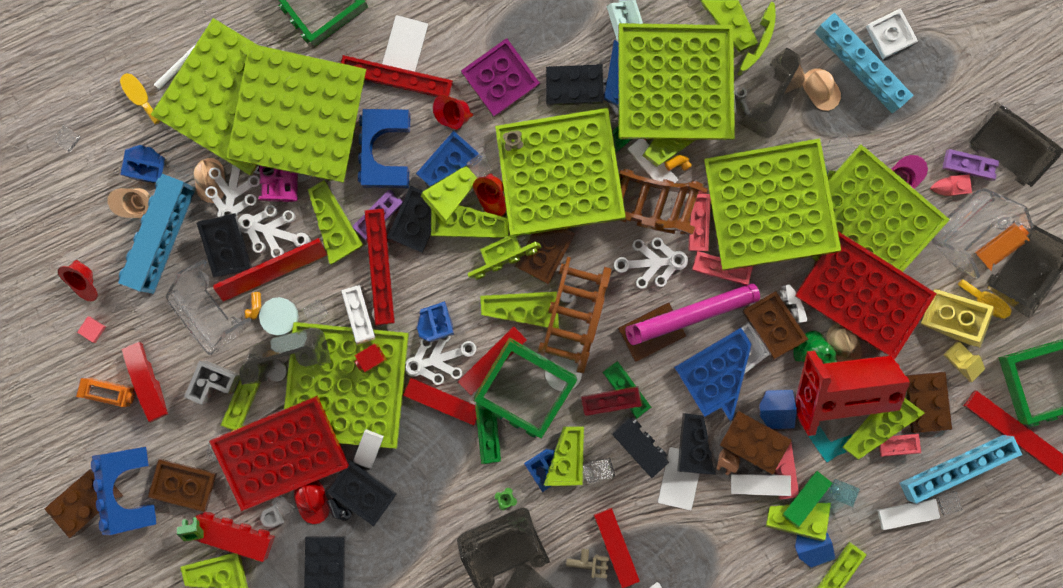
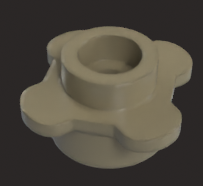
(513, 135)

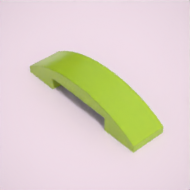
(767, 21)

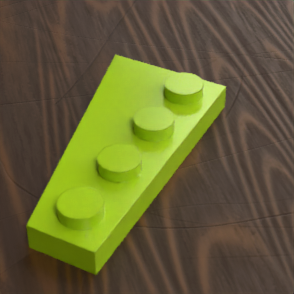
(731, 13)
(469, 223)
(337, 232)
(521, 307)
(880, 428)

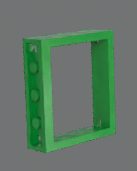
(327, 29)
(542, 362)
(1014, 384)

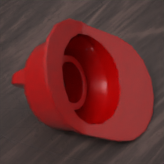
(451, 111)
(490, 194)
(79, 279)
(312, 502)

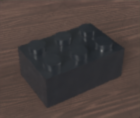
(640, 446)

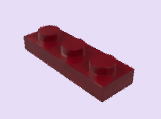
(611, 400)

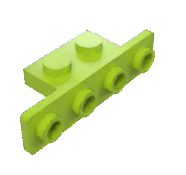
(500, 253)

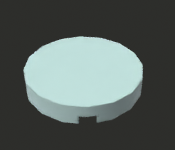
(278, 316)

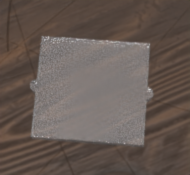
(837, 151)

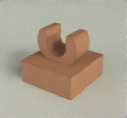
(729, 461)

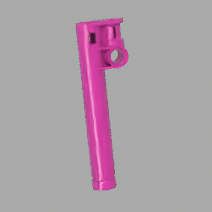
(277, 184)
(692, 314)

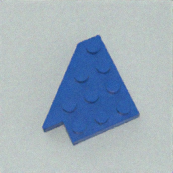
(717, 373)

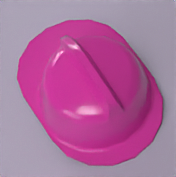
(911, 169)

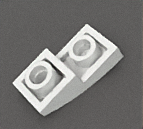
(787, 295)
(368, 449)

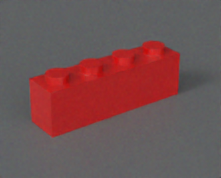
(234, 537)

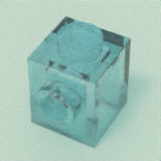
(843, 492)

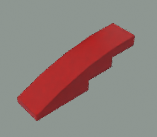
(474, 377)
(144, 382)

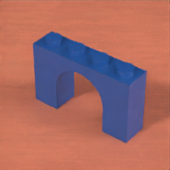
(374, 124)
(106, 469)

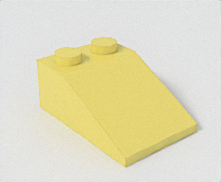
(958, 317)

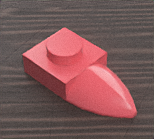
(953, 185)

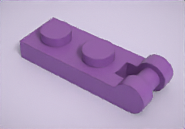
(970, 164)
(360, 225)

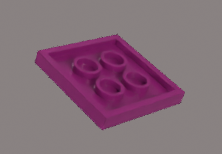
(500, 77)

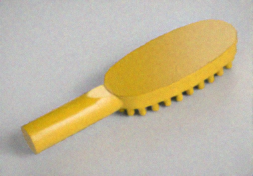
(137, 94)
(1001, 308)

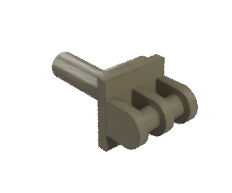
(594, 566)

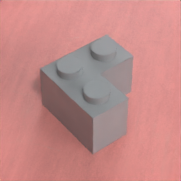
(207, 379)

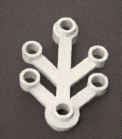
(231, 191)
(269, 230)
(653, 262)
(436, 359)

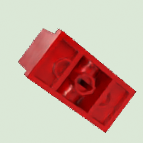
(848, 389)

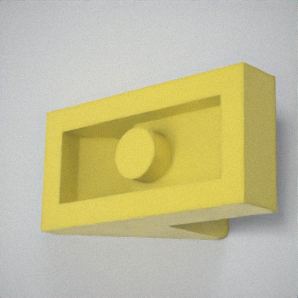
(968, 364)

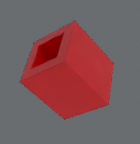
(370, 358)

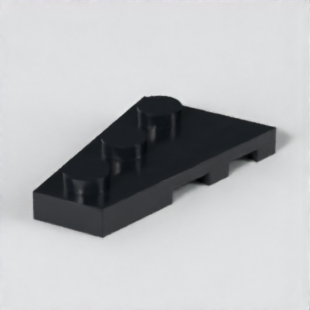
(694, 446)

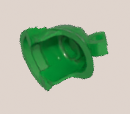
(816, 343)

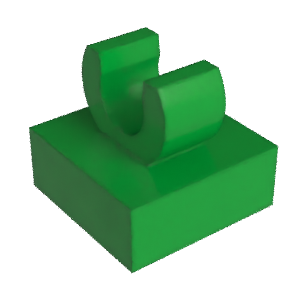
(190, 532)

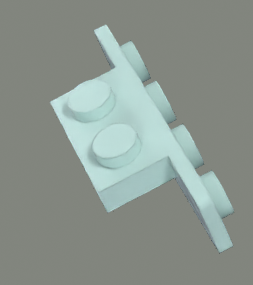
(623, 12)

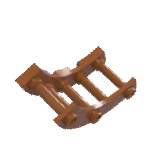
(655, 222)
(590, 318)

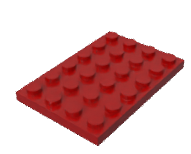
(866, 296)
(279, 453)

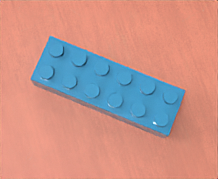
(156, 234)

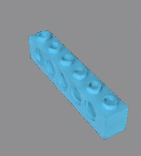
(863, 63)
(960, 468)

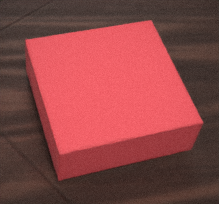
(91, 329)

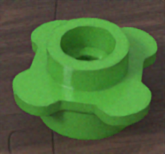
(503, 505)

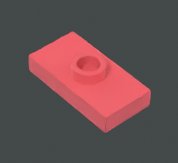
(901, 445)

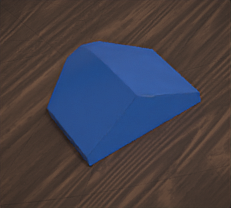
(142, 164)
(435, 322)
(778, 409)
(539, 467)
(814, 551)

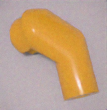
(678, 160)
(255, 304)

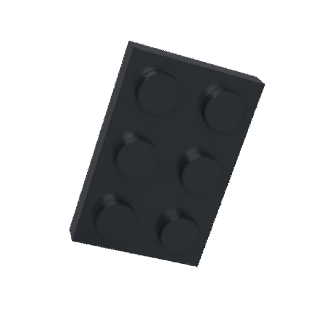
(574, 85)
(412, 222)
(224, 245)
(362, 493)
(324, 562)

